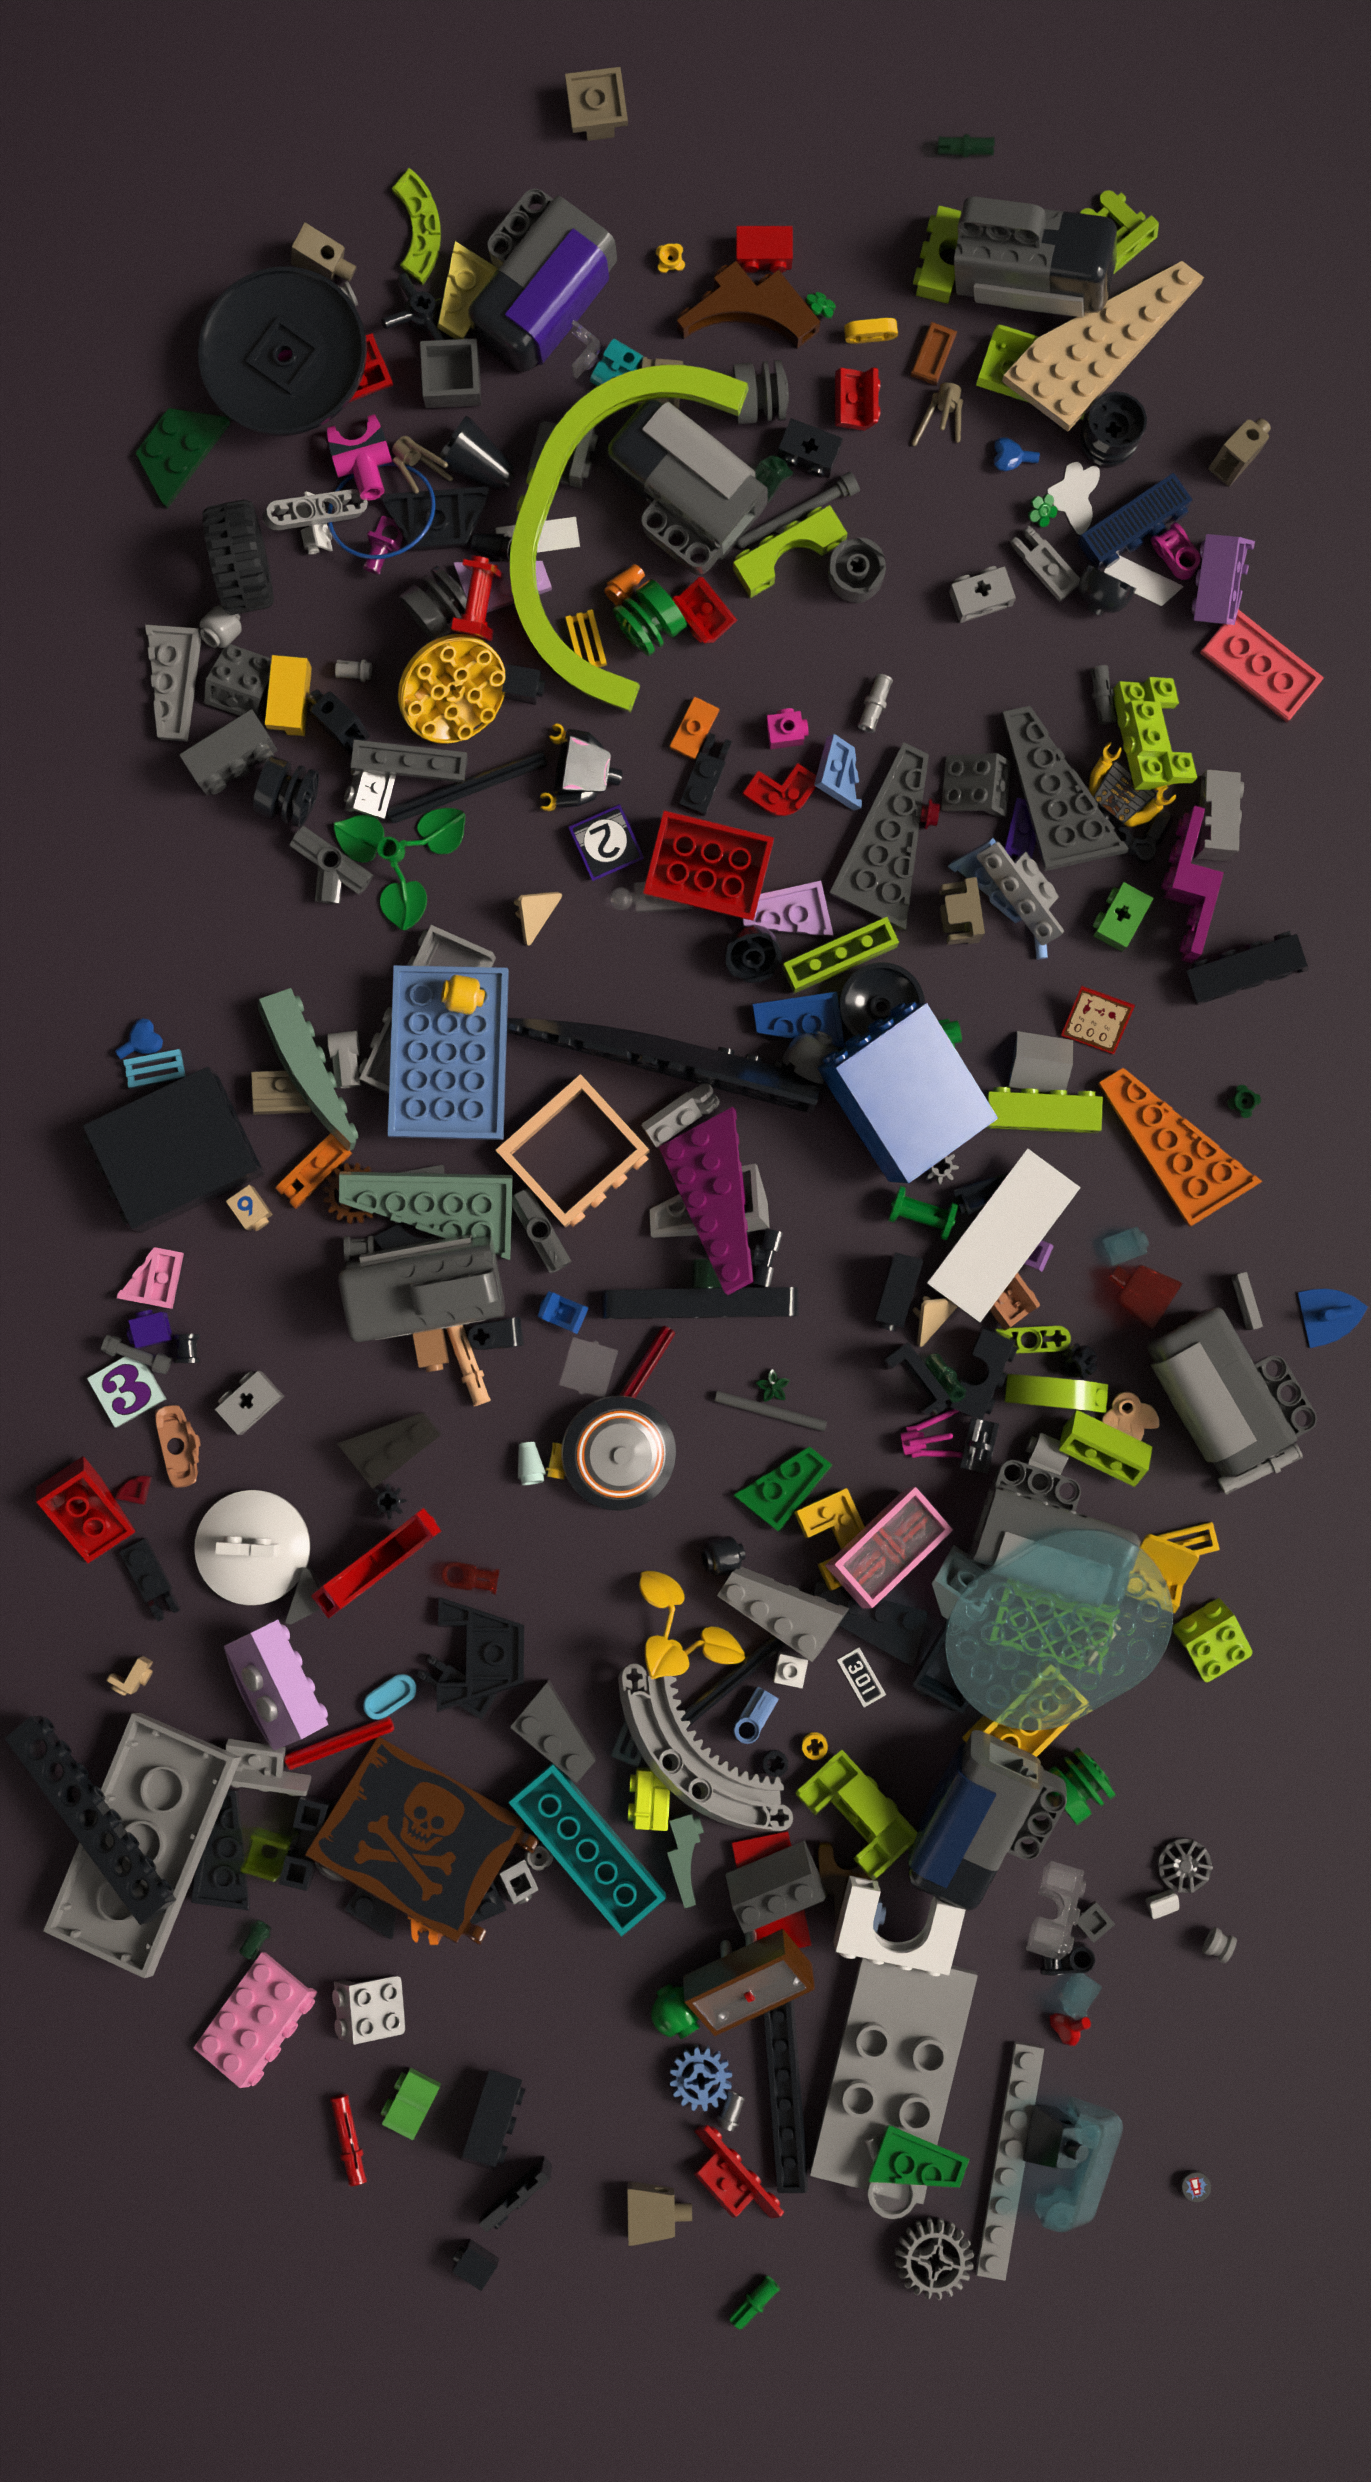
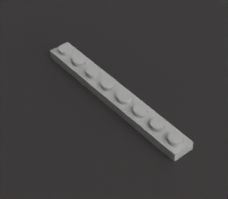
(1009, 2162)

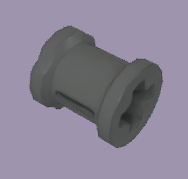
(355, 1247)

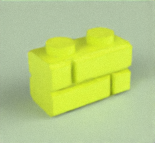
(651, 1801)

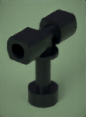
(763, 1257)

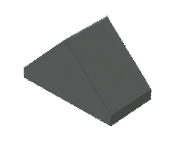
(302, 1602)

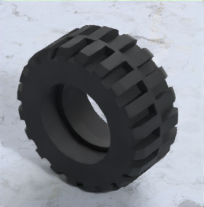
(238, 557)

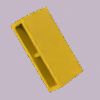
(288, 694)

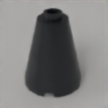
(477, 457)

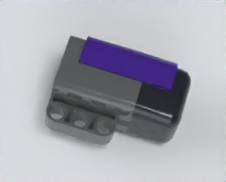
(541, 279)

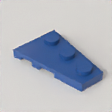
(800, 1016)

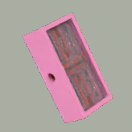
(889, 1547)

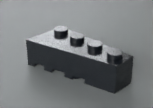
(1247, 968)

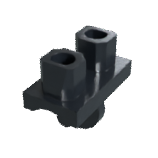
(979, 1445)

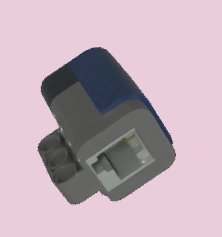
(979, 1815)

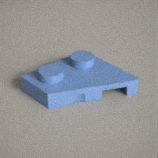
(838, 772)

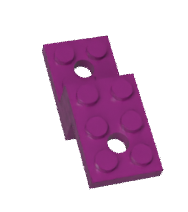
(1191, 884)

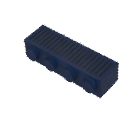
(1135, 521)

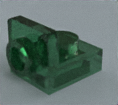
(772, 474)

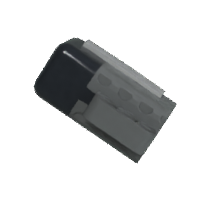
(1034, 257)
(689, 483)

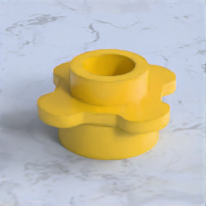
(667, 250)

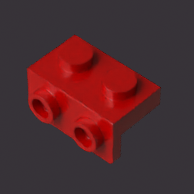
(856, 398)
(704, 611)

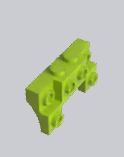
(1146, 735)
(864, 1807)

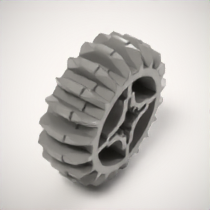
(922, 2254)

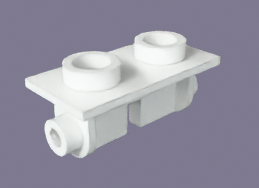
(316, 535)

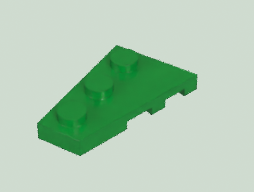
(915, 2161)

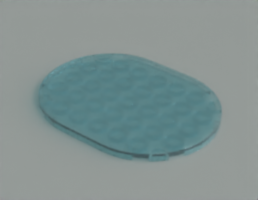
(1059, 1629)

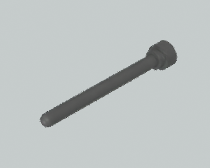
(845, 486)

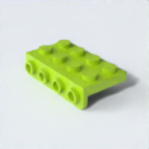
(1003, 351)

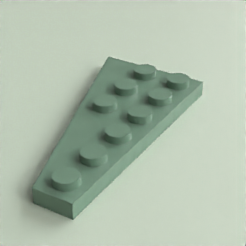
(437, 1202)

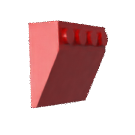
(708, 865)

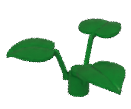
(364, 836)

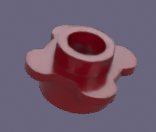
(930, 814)

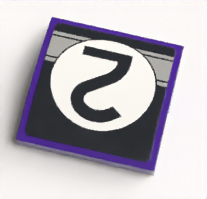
(605, 842)

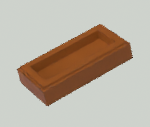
(933, 353)

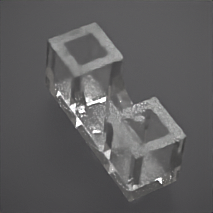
(1064, 1887)

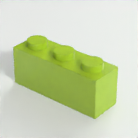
(1105, 1448)

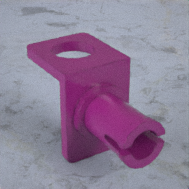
(381, 545)

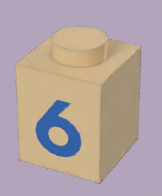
(250, 1208)

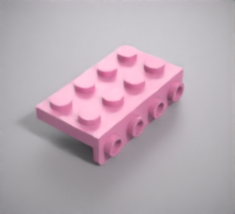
(255, 2021)

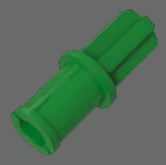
(754, 2302)

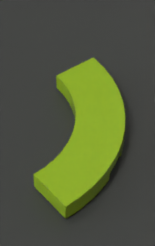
(425, 223)

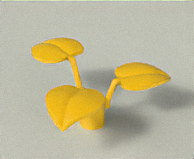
(666, 1656)

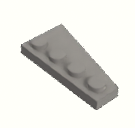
(174, 672)

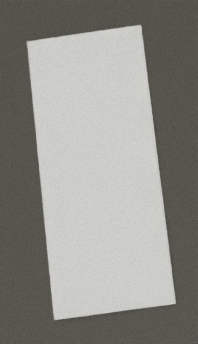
(1003, 1235)

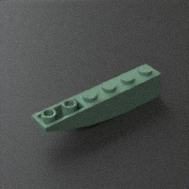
(304, 1063)

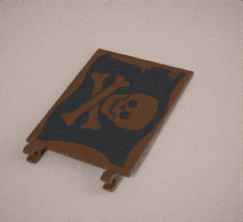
(418, 1840)

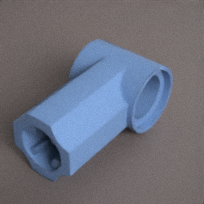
(756, 1712)

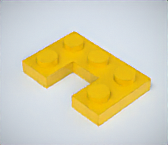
(834, 1512)

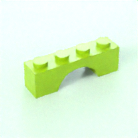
(818, 532)

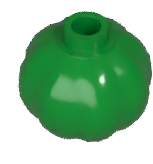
(672, 2014)

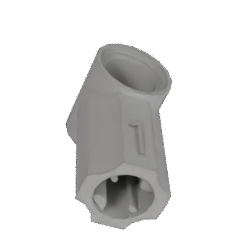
(345, 1051)

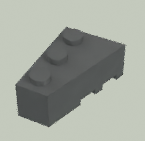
(554, 1734)

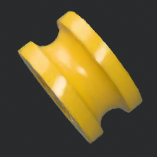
(807, 1741)

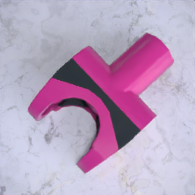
(361, 457)

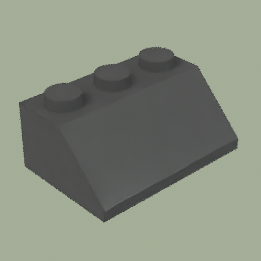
(775, 1887)

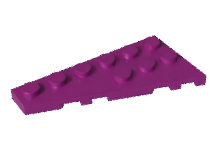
(712, 1188)

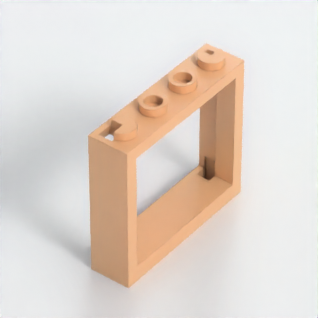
(540, 1119)

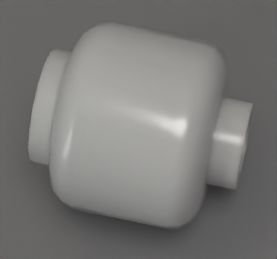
(219, 628)

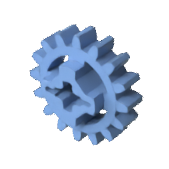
(711, 2075)

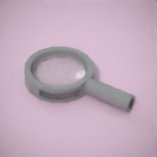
(889, 2199)

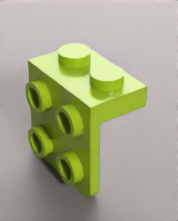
(1213, 1639)

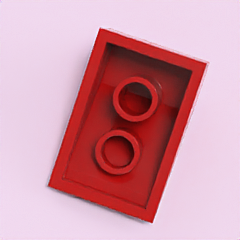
(84, 1509)

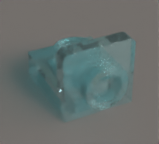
(1125, 1245)
(1079, 1994)

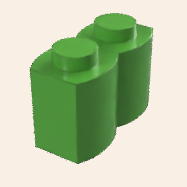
(410, 2104)

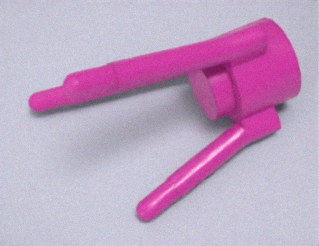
(915, 1441)

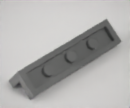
(409, 761)

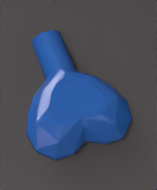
(1011, 455)
(141, 1039)

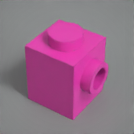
(786, 729)

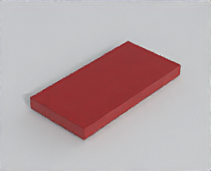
(757, 1847)

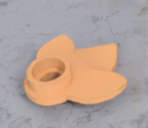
(1133, 1421)

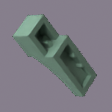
(686, 1833)

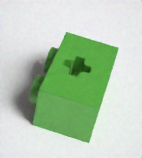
(1134, 905)

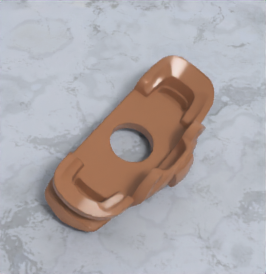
(173, 1424)

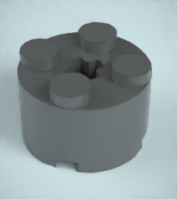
(850, 555)

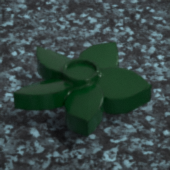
(773, 1386)

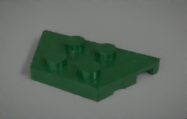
(178, 448)

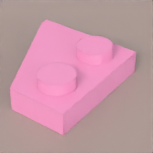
(155, 1279)

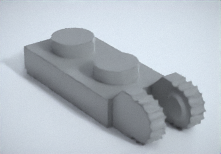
(1047, 564)
(680, 1114)

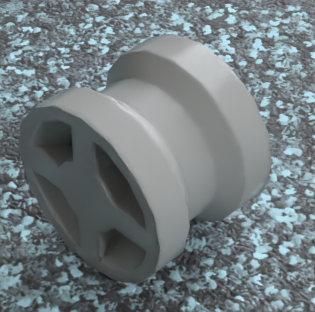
(1219, 1945)

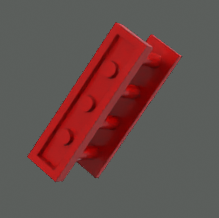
(474, 618)

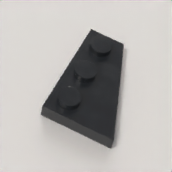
(516, 2195)

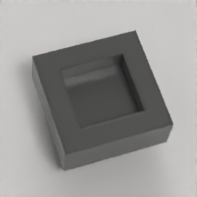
(1094, 1921)

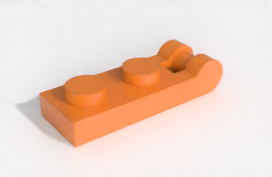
(313, 1170)

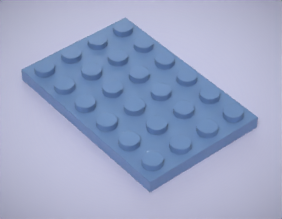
(445, 1062)

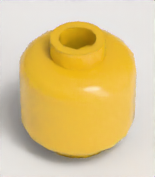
(462, 994)

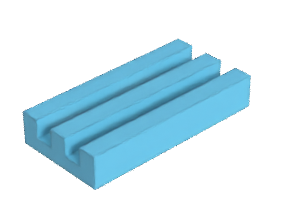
(130, 1072)

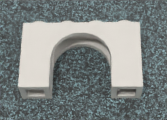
(928, 1951)

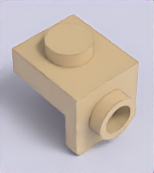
(139, 1675)

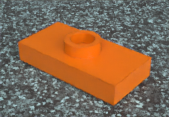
(694, 728)

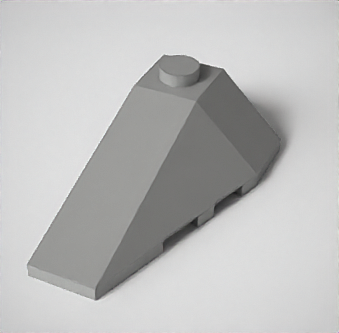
(673, 1219)

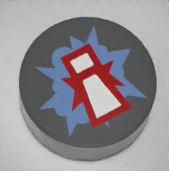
(1195, 2186)

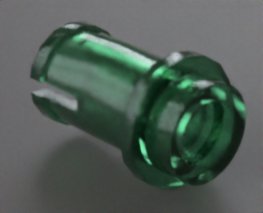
(259, 1933)

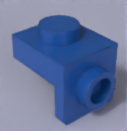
(562, 1312)

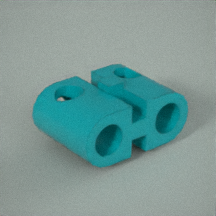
(616, 361)

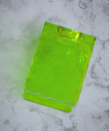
(259, 1865)

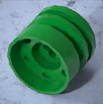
(653, 614)
(1082, 1783)

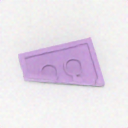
(794, 910)

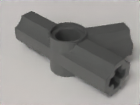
(330, 878)

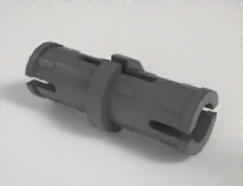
(1103, 695)

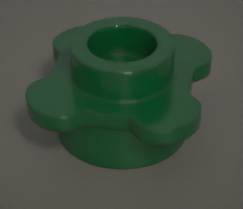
(1236, 1102)

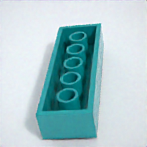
(588, 1848)

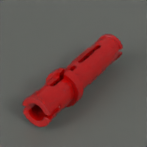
(351, 2152)

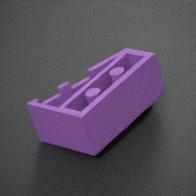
(1220, 578)

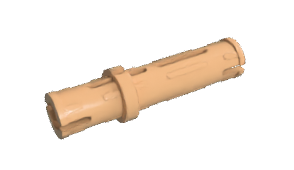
(471, 1374)

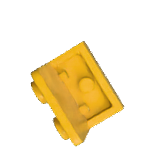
(1174, 1563)

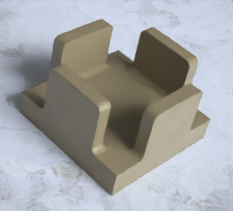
(596, 102)
(962, 912)

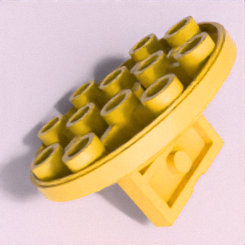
(451, 688)

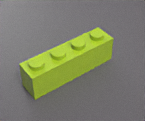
(840, 955)
(1046, 1111)

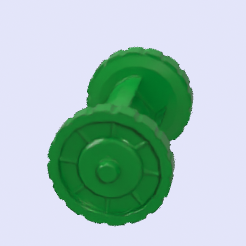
(923, 1212)

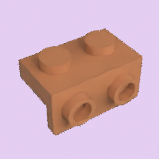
(1014, 1303)

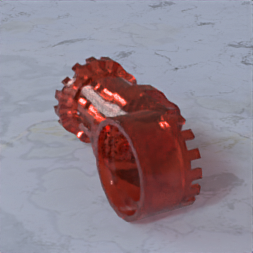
(470, 1577)

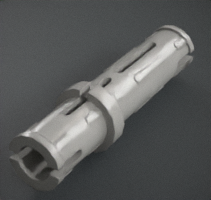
(1271, 1464)

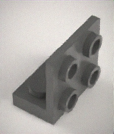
(238, 681)
(976, 783)

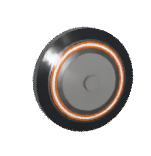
(618, 1453)

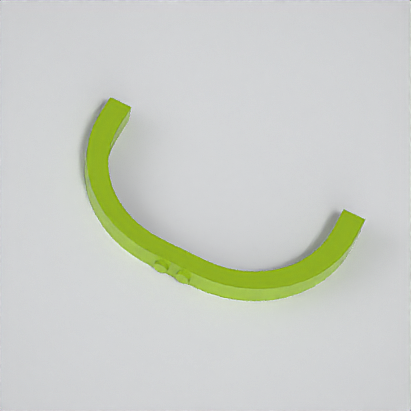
(619, 392)

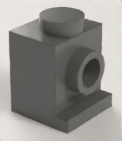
(525, 1886)

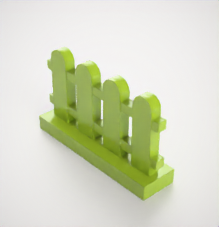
(1140, 232)

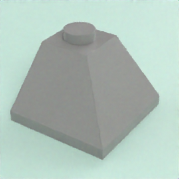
(953, 1578)

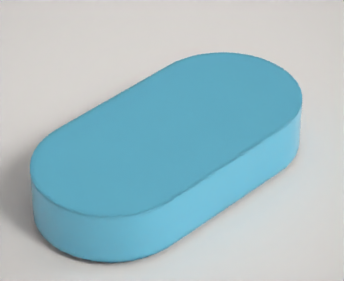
(390, 1696)

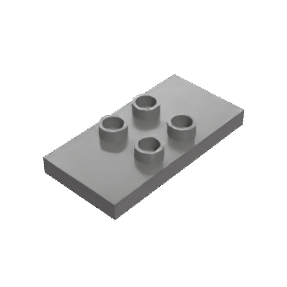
(169, 1799)
(891, 2065)

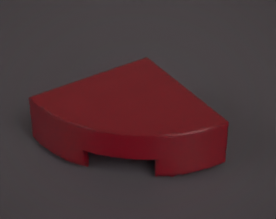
(135, 1490)

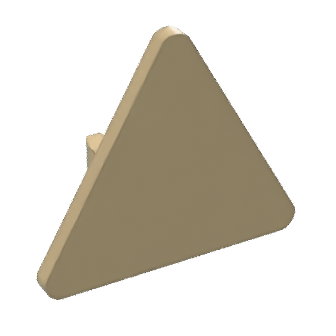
(534, 912)
(932, 1316)

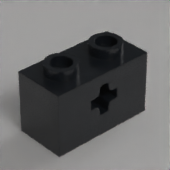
(799, 438)

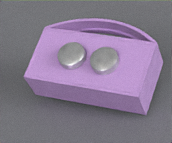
(275, 1685)

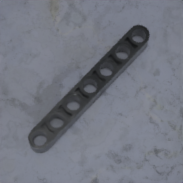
(700, 1303)

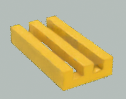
(579, 617)
(1211, 1536)

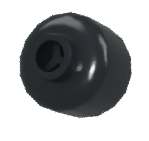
(722, 1555)

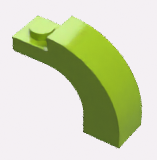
(1056, 1392)

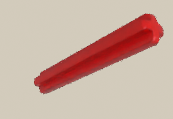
(339, 1743)

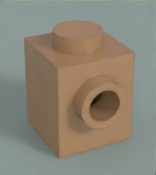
(431, 1349)

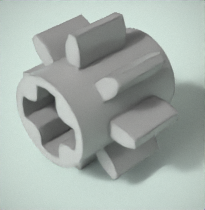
(934, 1172)

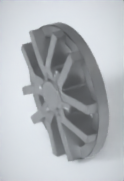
(1185, 1865)

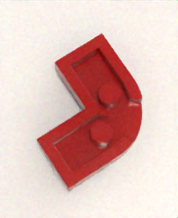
(781, 799)

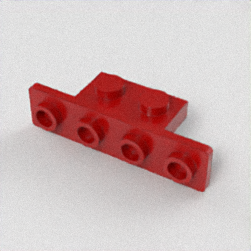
(729, 2180)

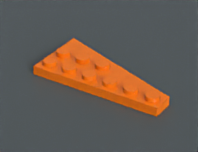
(1183, 1158)

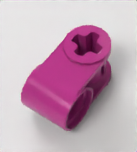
(1174, 546)

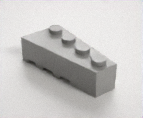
(783, 1610)

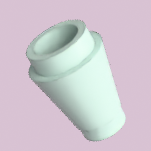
(529, 1464)

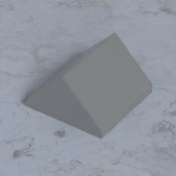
(1041, 1062)

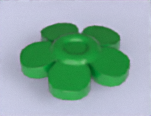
(820, 304)
(1043, 510)

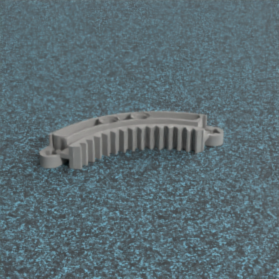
(725, 1793)

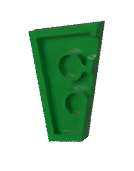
(785, 1488)

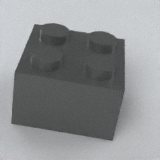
(450, 373)

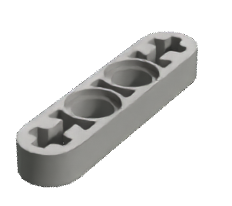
(314, 506)

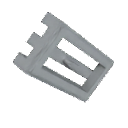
(1246, 1301)

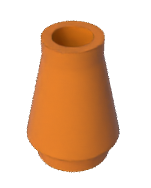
(624, 584)

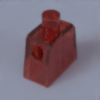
(1144, 1293)

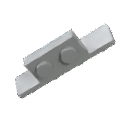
(1024, 889)
(263, 1769)

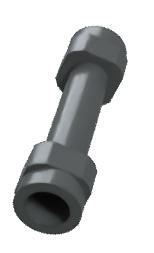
(113, 1346)

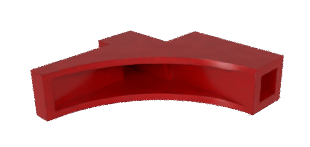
(376, 1563)

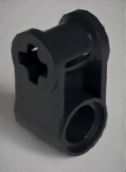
(503, 1334)
(1066, 1964)

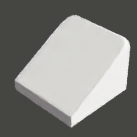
(1162, 1903)

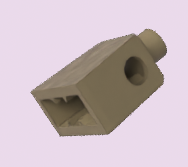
(320, 254)
(1240, 450)
(653, 2213)

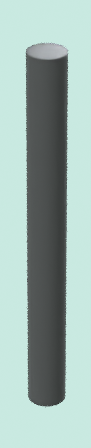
(771, 1411)

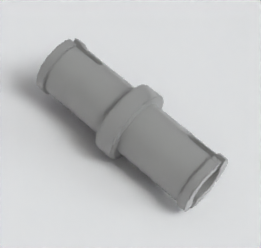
(875, 703)

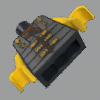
(1115, 793)

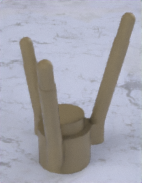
(947, 400)
(410, 453)

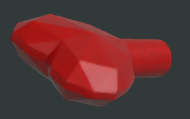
(1069, 2028)

